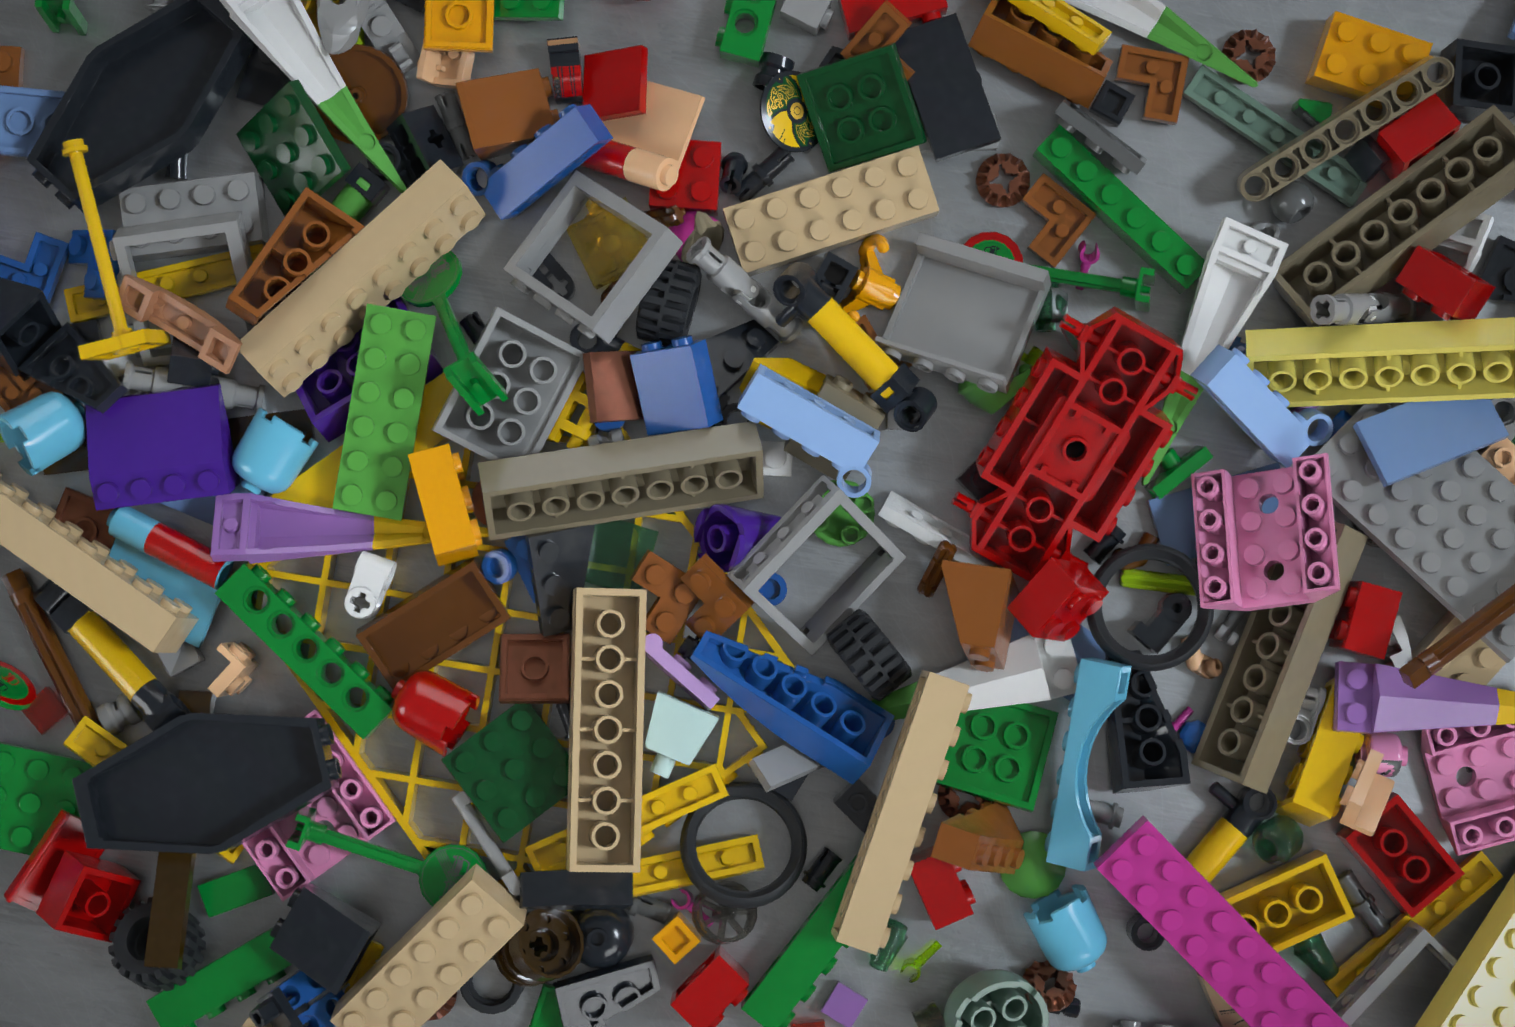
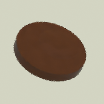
(374, 84)

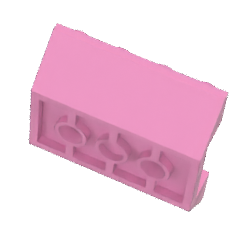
(1241, 542)
(351, 809)
(1483, 809)

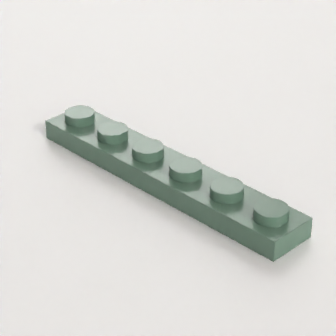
(1270, 132)

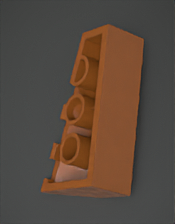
(1038, 53)
(298, 246)
(981, 840)

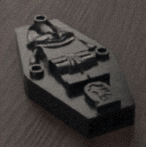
(143, 99)
(206, 782)

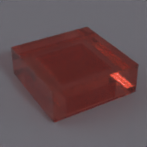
(46, 710)

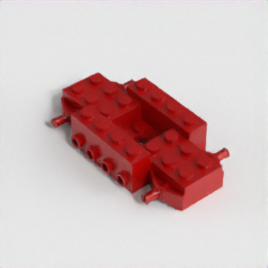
(1097, 401)

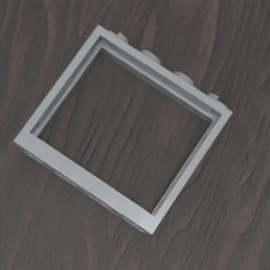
(228, 223)
(631, 285)
(788, 536)
(1386, 968)

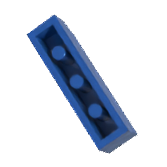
(540, 164)

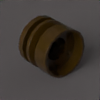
(542, 949)

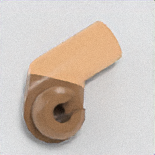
(1204, 665)

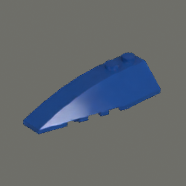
(804, 710)

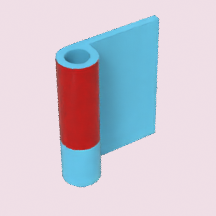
(172, 561)

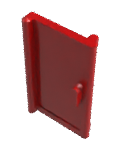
(38, 870)

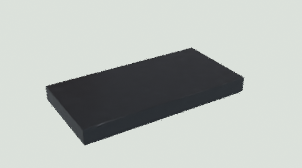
(947, 88)

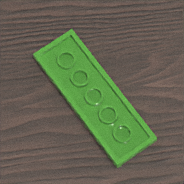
(384, 411)

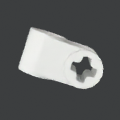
(370, 578)
(1308, 714)

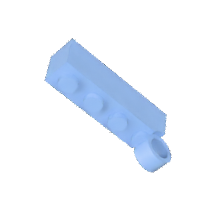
(1257, 409)
(813, 423)

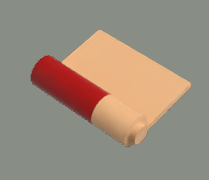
(653, 144)

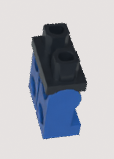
(289, 1005)

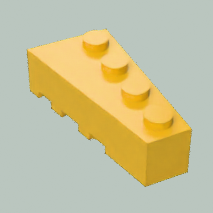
(1322, 770)

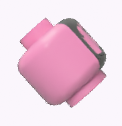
(1390, 745)

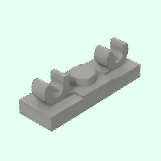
(389, 36)

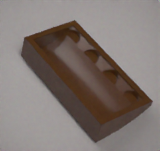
(433, 623)

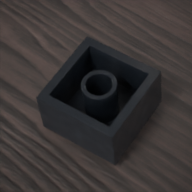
(1481, 78)

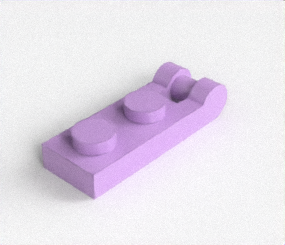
(678, 670)

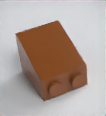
(506, 110)
(980, 611)

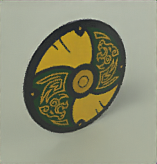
(786, 114)

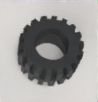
(669, 303)
(869, 654)
(130, 949)

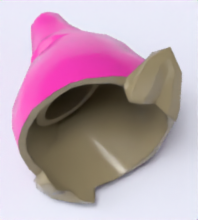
(695, 226)

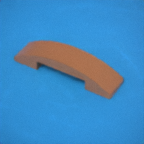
(182, 320)

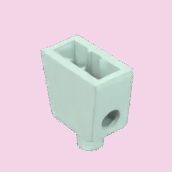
(676, 732)

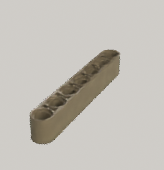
(1361, 127)

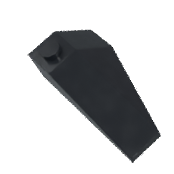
(1143, 741)

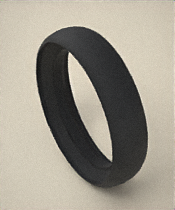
(1183, 651)
(758, 897)

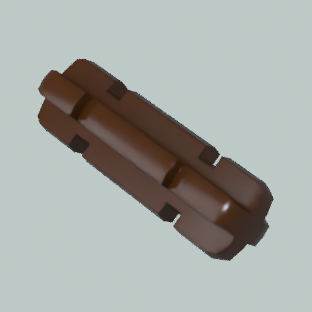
(668, 216)
(934, 573)

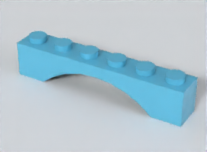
(1074, 832)

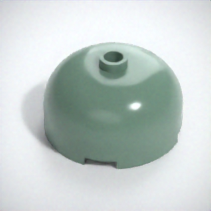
(995, 1000)

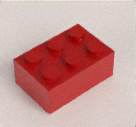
(1403, 858)

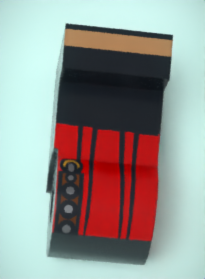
(566, 69)
(1170, 615)

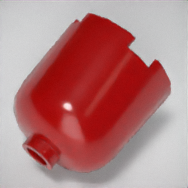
(432, 709)

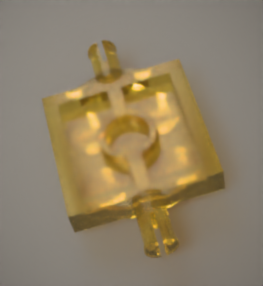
(605, 244)

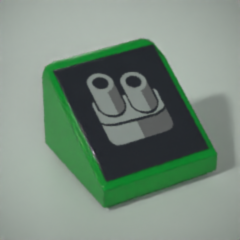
(1312, 111)

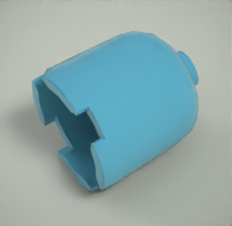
(44, 430)
(271, 454)
(1068, 929)

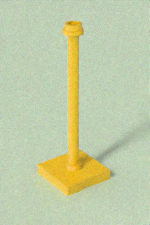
(123, 339)

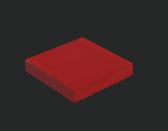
(616, 82)

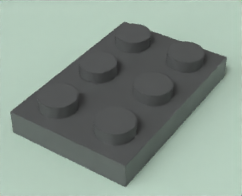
(1099, 138)

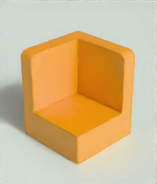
(677, 937)

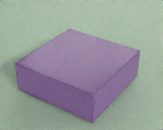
(844, 1004)

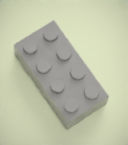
(195, 199)

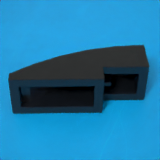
(576, 890)

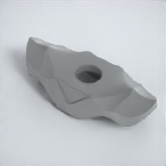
(340, 23)

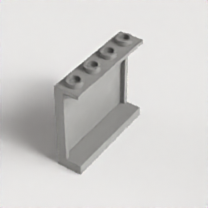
(965, 313)

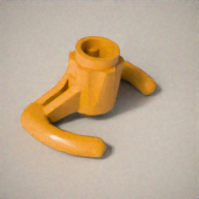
(870, 283)

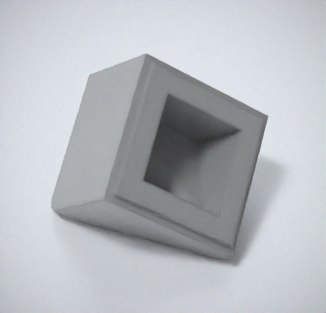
(183, 660)

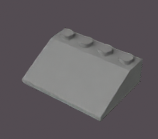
(538, 379)

